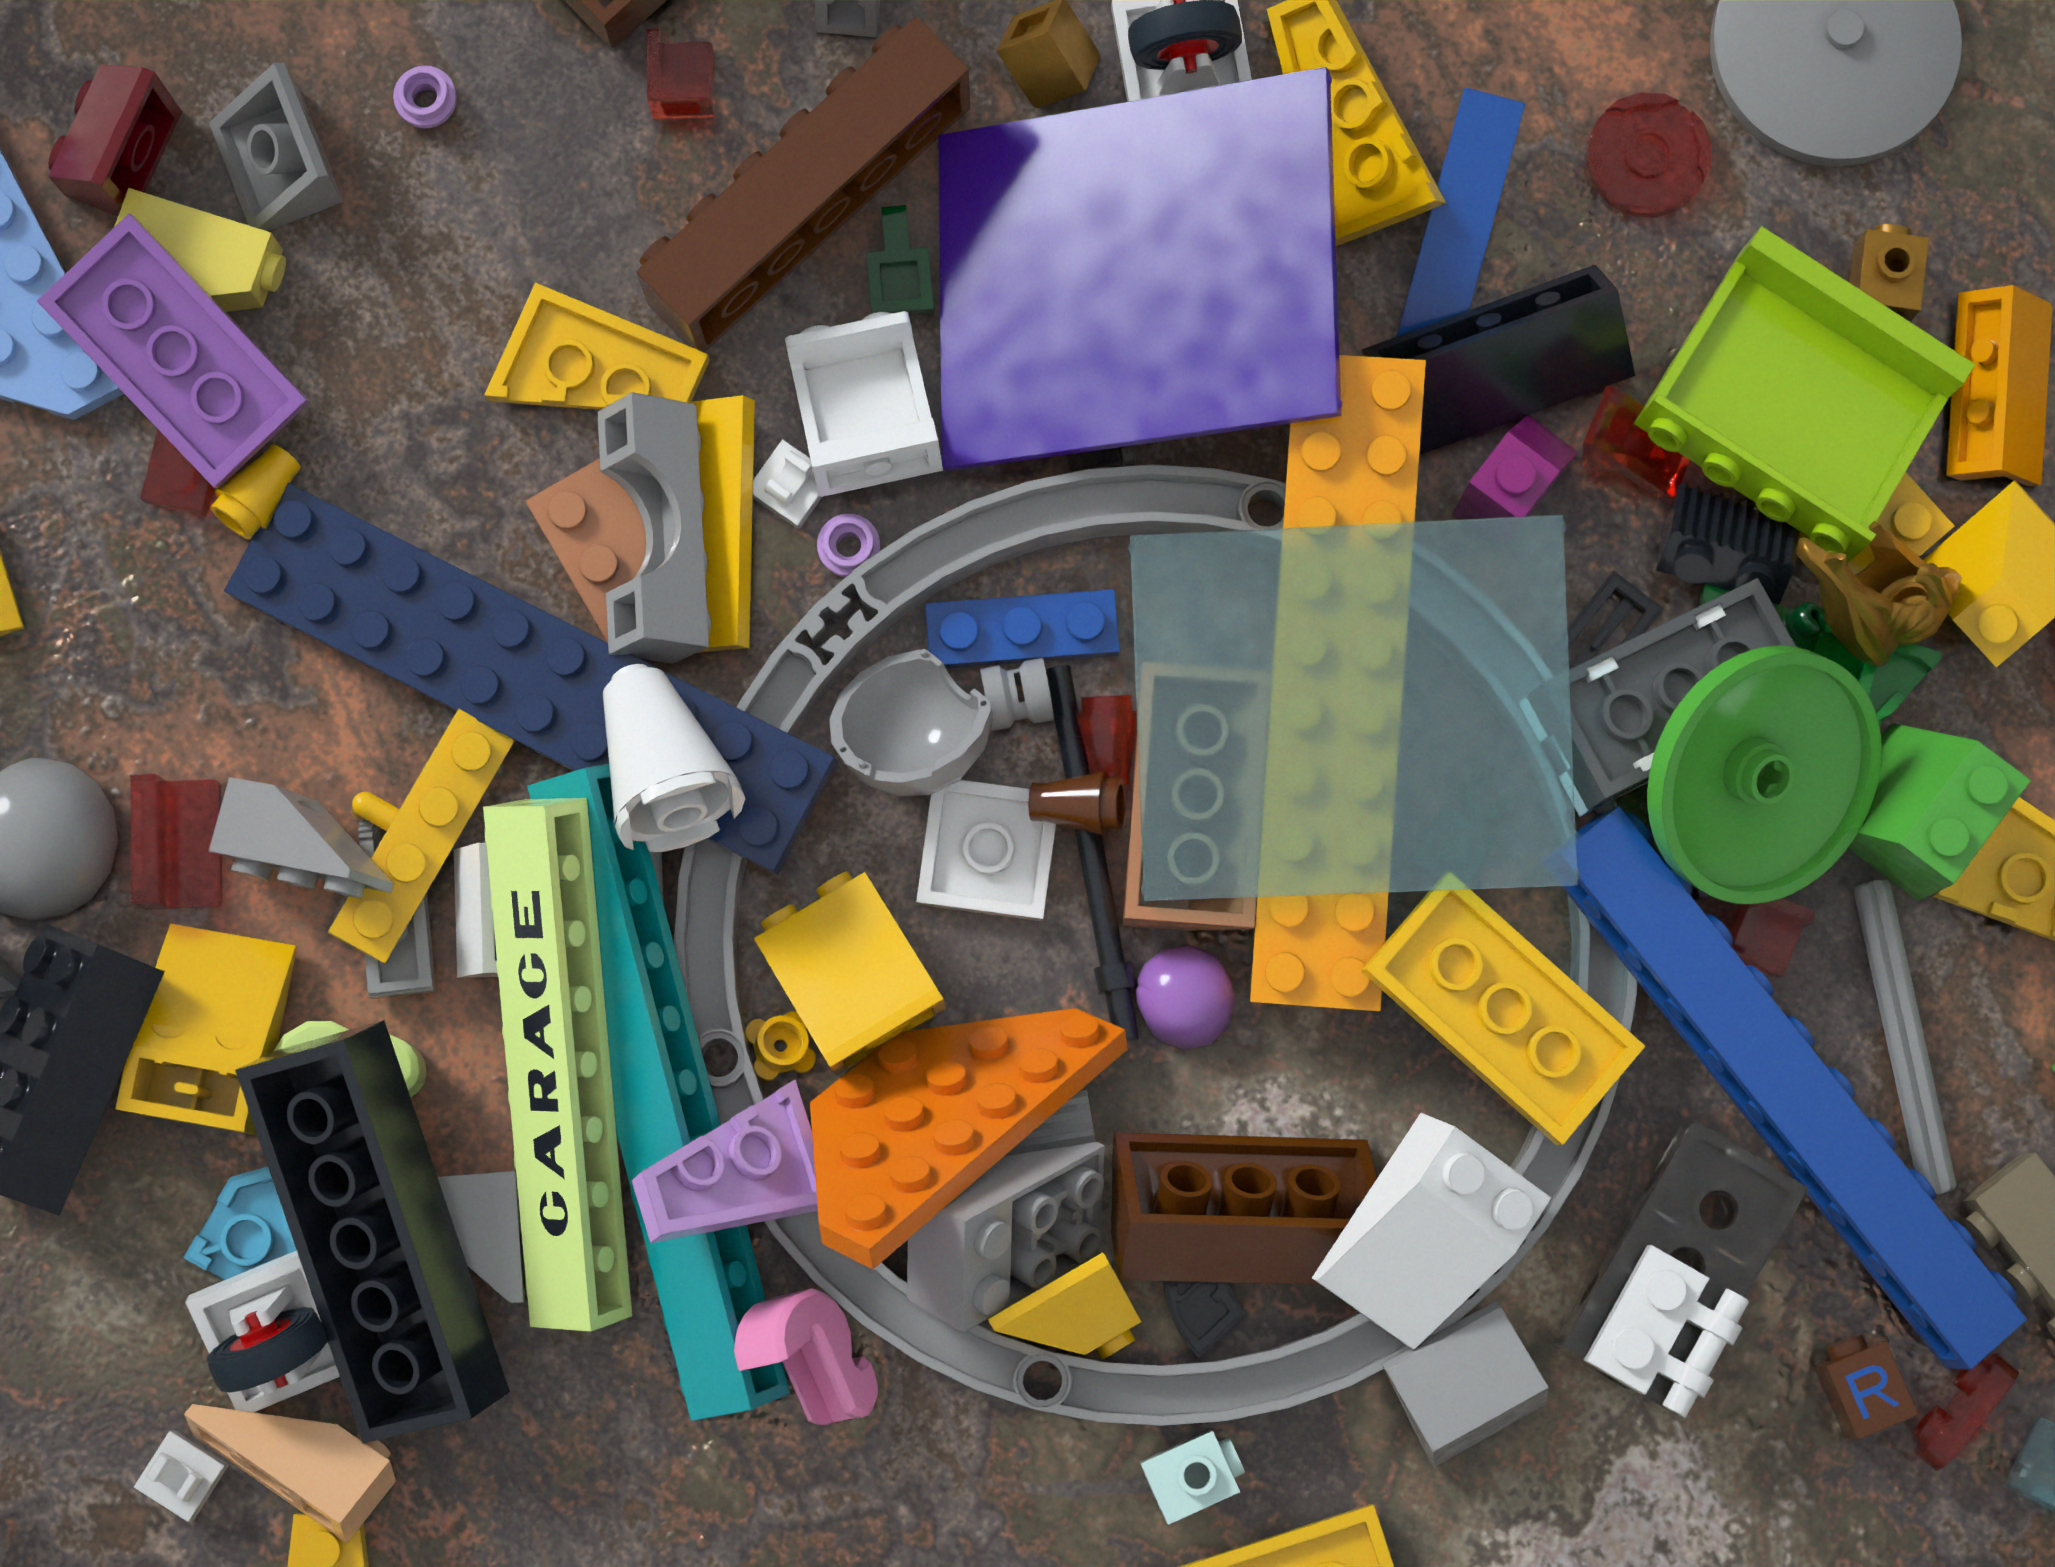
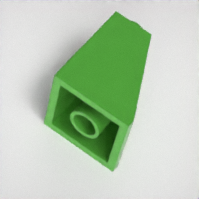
(1933, 807)

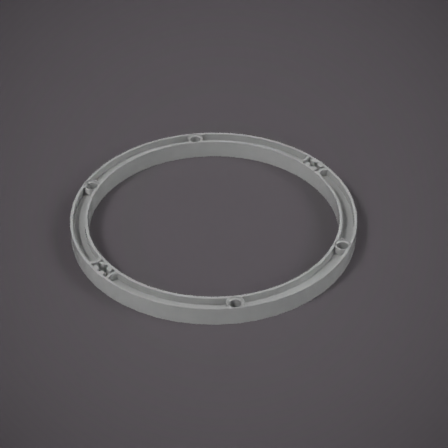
(706, 937)

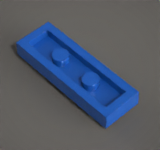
(1023, 628)

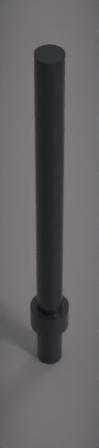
(1114, 975)

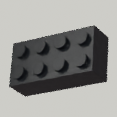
(62, 1058)

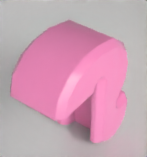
(815, 1346)

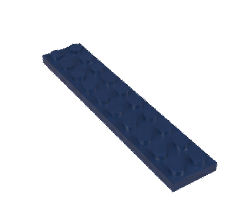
(501, 659)

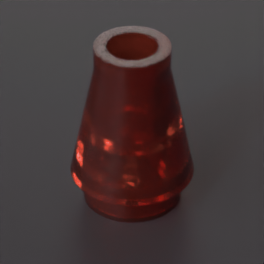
(1108, 734)

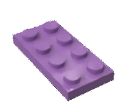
(173, 351)

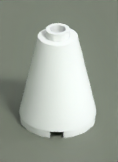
(662, 764)

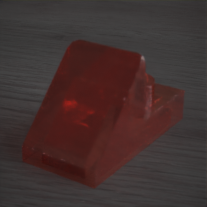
(1622, 446)

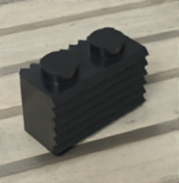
(1726, 543)

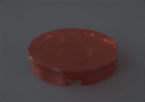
(1648, 155)

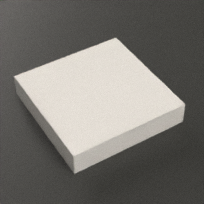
(985, 852)

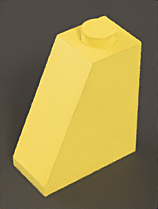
(224, 256)

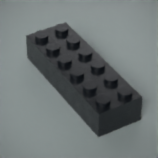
(373, 1232)

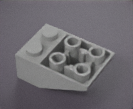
(1009, 1234)

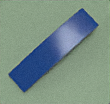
(1460, 230)

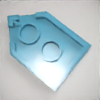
(243, 1227)

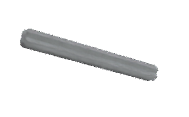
(1904, 1034)

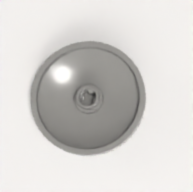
(1835, 74)

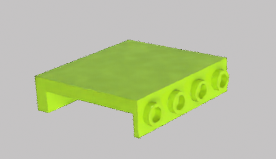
(1803, 394)

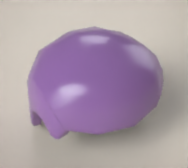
(1185, 996)

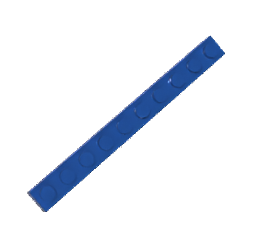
(1789, 1093)

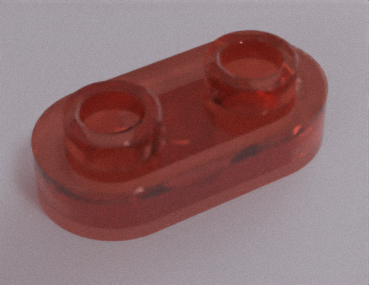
(1947, 1430)

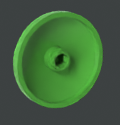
(1764, 774)

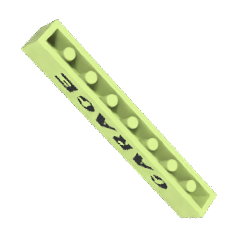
(558, 1063)

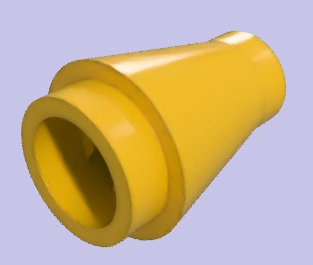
(255, 492)

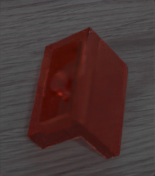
(172, 842)

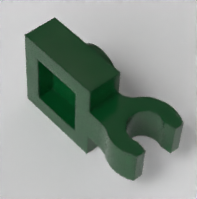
(900, 274)

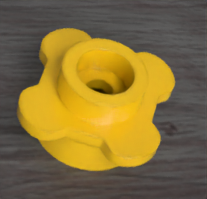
(783, 1028)

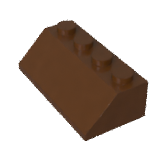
(1232, 1205)

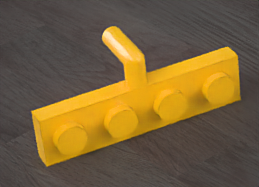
(420, 833)

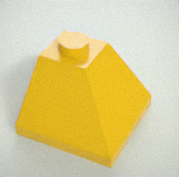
(2005, 573)
(1075, 1312)

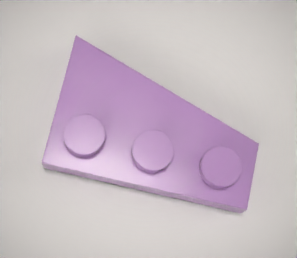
(736, 1174)

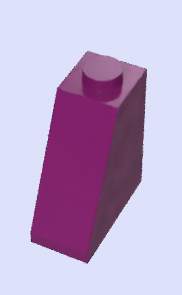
(1516, 474)

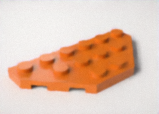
(937, 1114)

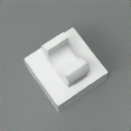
(787, 485)
(181, 1475)

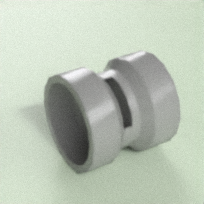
(1001, 690)

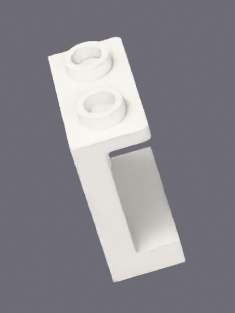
(863, 403)

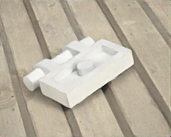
(1648, 1321)

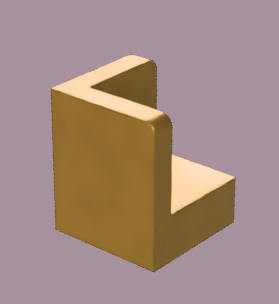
(1048, 53)

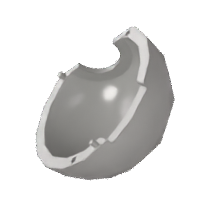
(909, 725)
(53, 838)

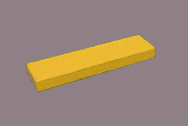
(727, 489)

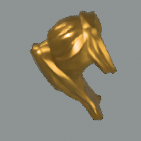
(1885, 604)

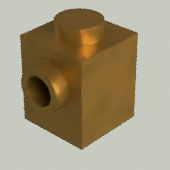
(1891, 267)

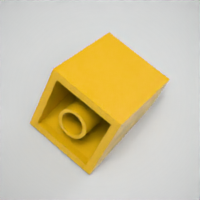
(848, 970)

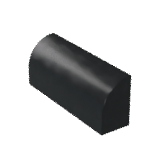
(1516, 355)

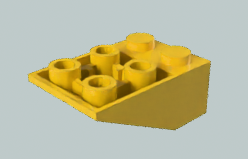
(209, 1016)

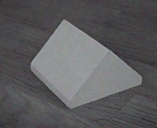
(274, 152)
(1466, 1383)

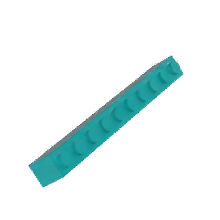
(663, 1105)

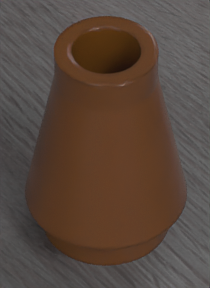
(1080, 802)

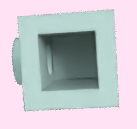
(1193, 1475)

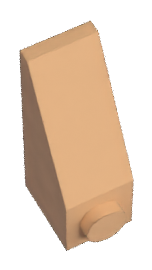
(302, 1461)

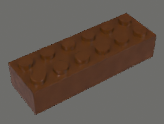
(805, 184)

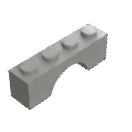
(654, 455)

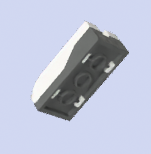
(1632, 690)

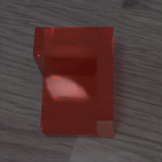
(679, 78)
(1768, 933)

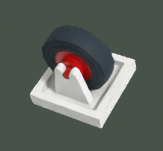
(1179, 45)
(263, 1334)

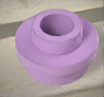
(419, 80)
(846, 526)

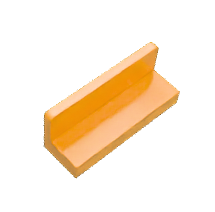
(2003, 403)

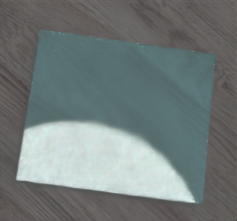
(1354, 709)

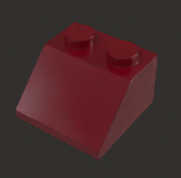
(115, 138)

